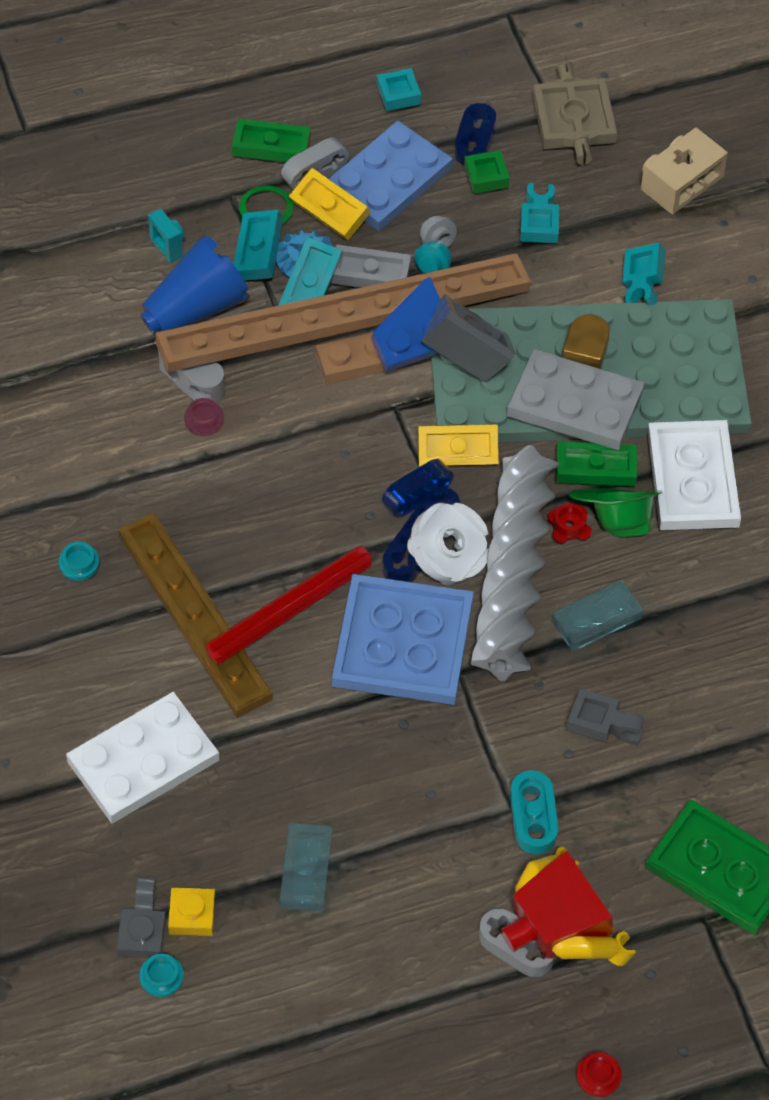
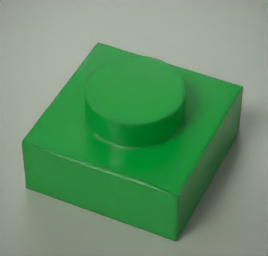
(486, 171)

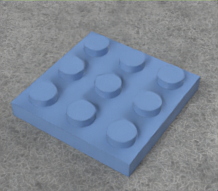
(403, 639)

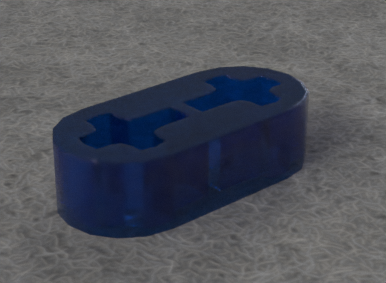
(468, 133)
(407, 492)

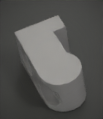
(198, 381)

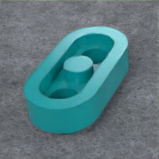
(534, 815)

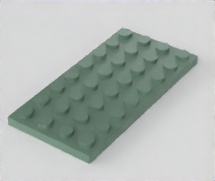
(676, 347)

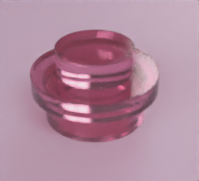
(203, 417)

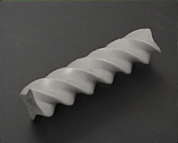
(512, 563)

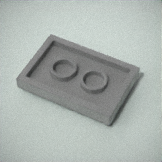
(575, 399)

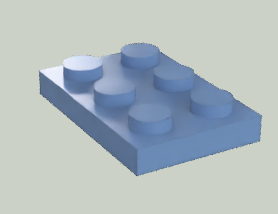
(392, 173)

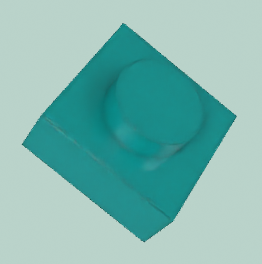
(398, 89)
(166, 235)

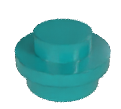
(432, 257)
(78, 561)
(161, 975)

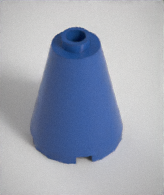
(195, 289)

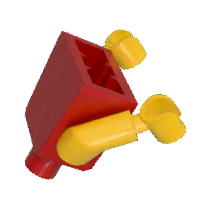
(563, 914)

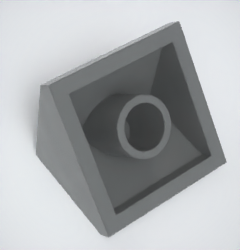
(468, 339)

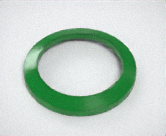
(290, 206)

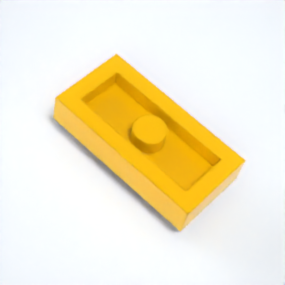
(329, 204)
(458, 444)

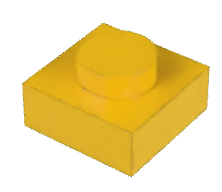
(191, 911)

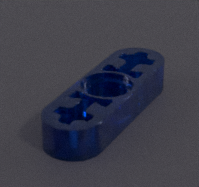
(397, 549)

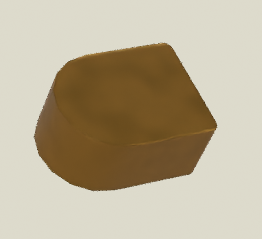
(587, 340)

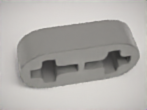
(324, 157)
(499, 947)

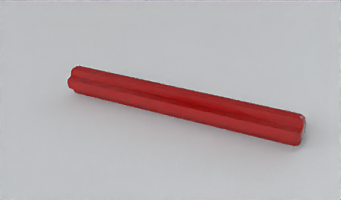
(288, 605)

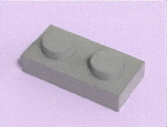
(368, 267)

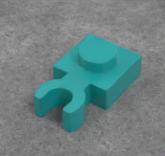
(539, 217)
(642, 270)

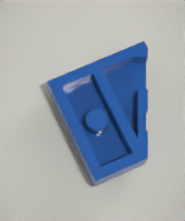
(401, 332)

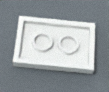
(695, 475)
(142, 757)

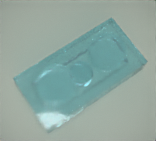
(597, 615)
(306, 867)

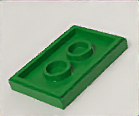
(715, 866)

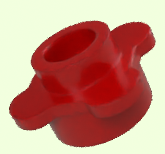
(571, 514)

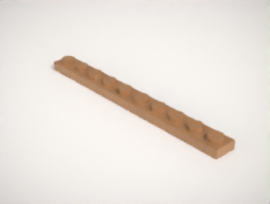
(333, 313)

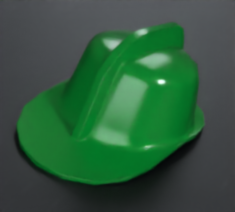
(620, 511)

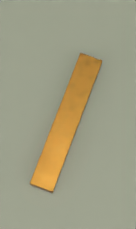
(193, 612)

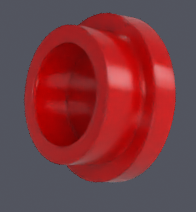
(599, 1074)

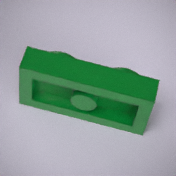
(269, 140)
(596, 464)

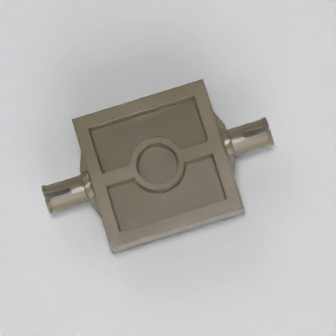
(574, 113)

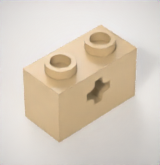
(683, 170)

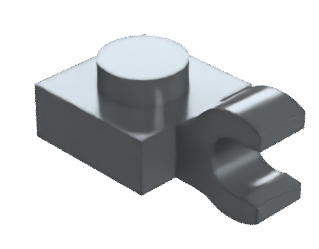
(599, 714)
(142, 928)

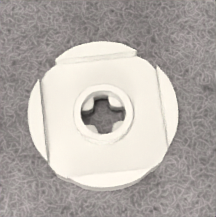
(429, 548)

